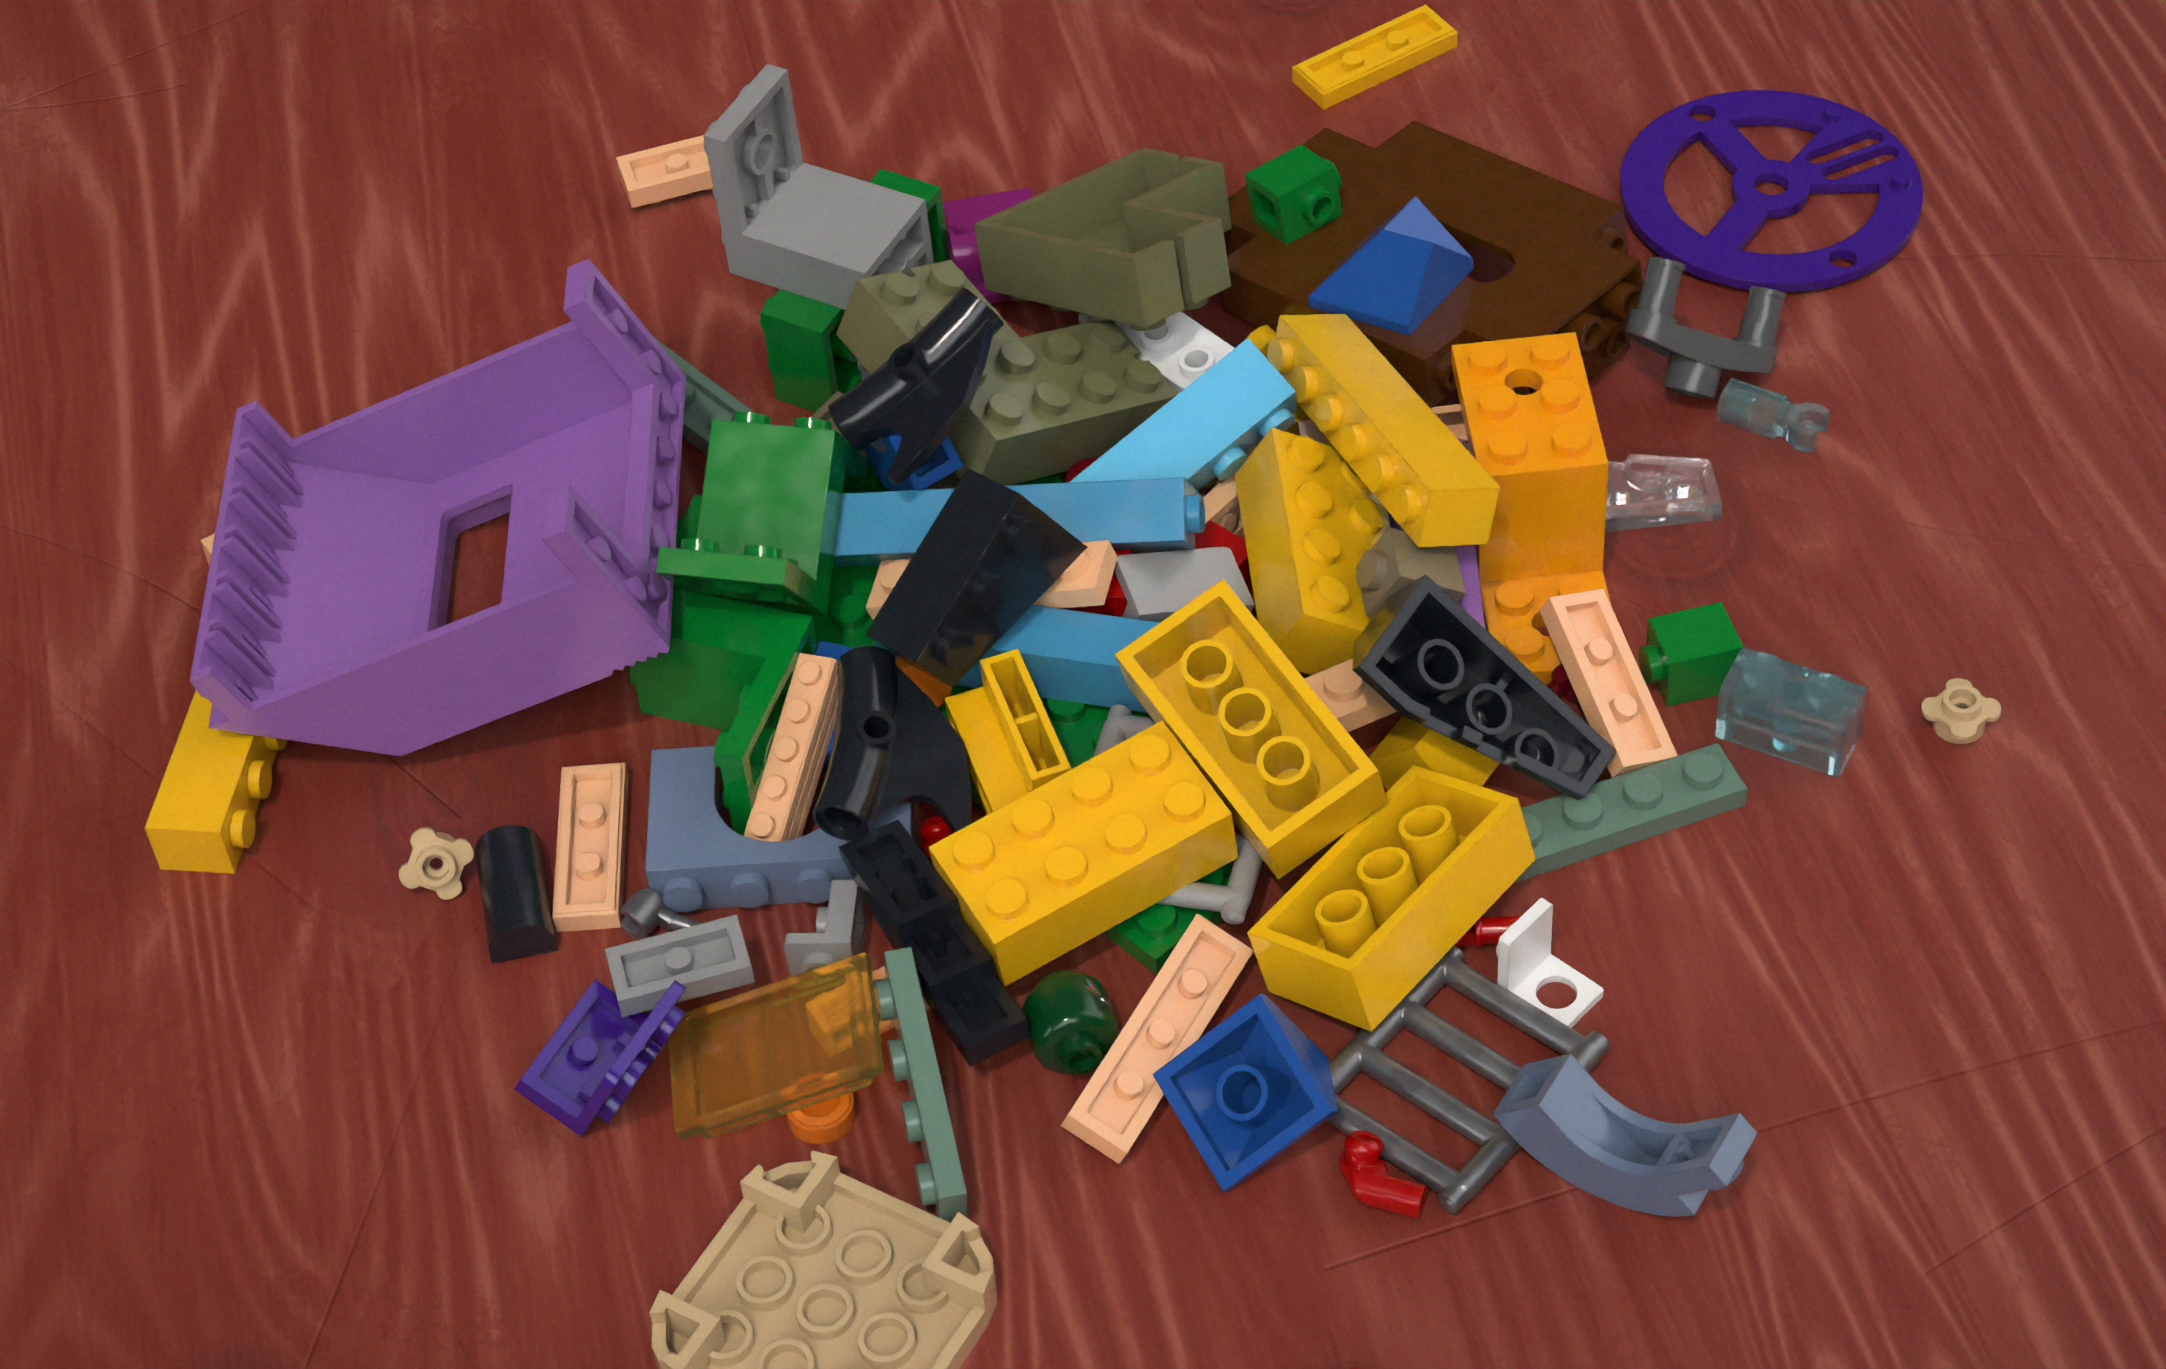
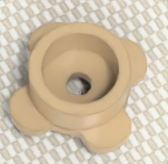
(1960, 712)
(429, 845)

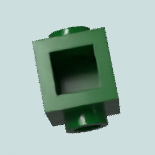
(1294, 194)

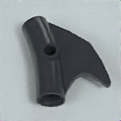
(922, 385)
(889, 750)

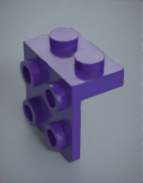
(598, 1057)

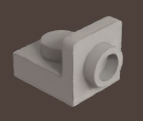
(837, 935)

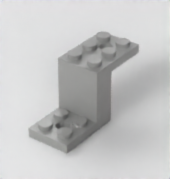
(797, 220)

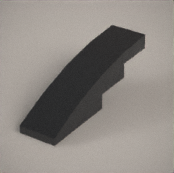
(950, 961)

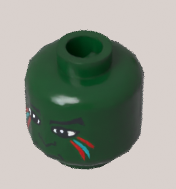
(1070, 1021)

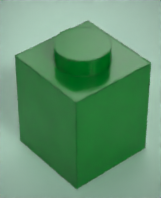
(1689, 653)

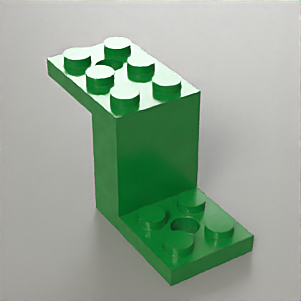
(768, 513)
(726, 673)

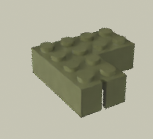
(1116, 241)
(1040, 394)

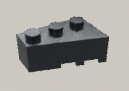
(972, 578)

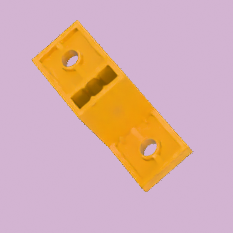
(1551, 478)

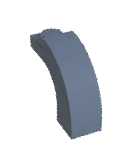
(1614, 1151)

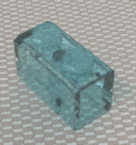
(1791, 711)

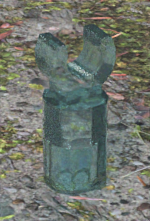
(1772, 414)

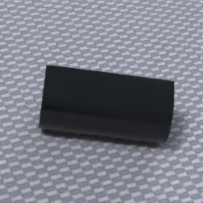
(514, 893)

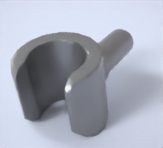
(646, 911)

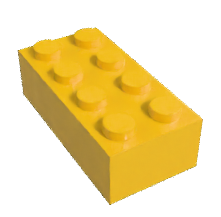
(1304, 535)
(1253, 728)
(1086, 851)
(1392, 897)

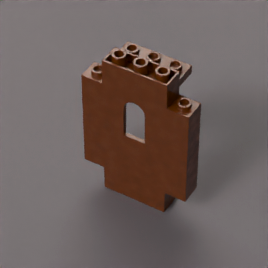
(1562, 241)

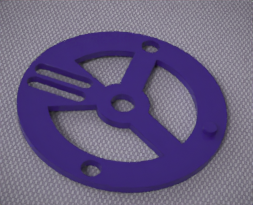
(1721, 253)

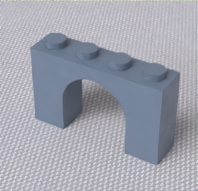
(707, 865)

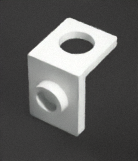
(1527, 965)

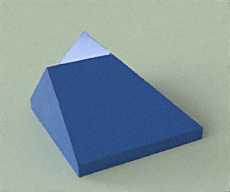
(1396, 272)
(1249, 1090)

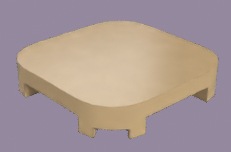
(828, 1280)

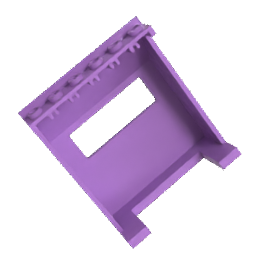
(344, 541)

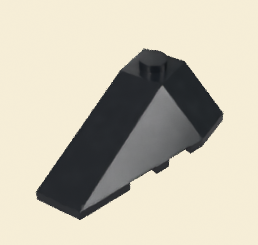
(1467, 686)

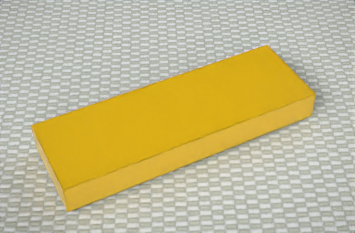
(1374, 57)

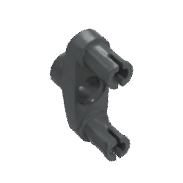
(1694, 355)

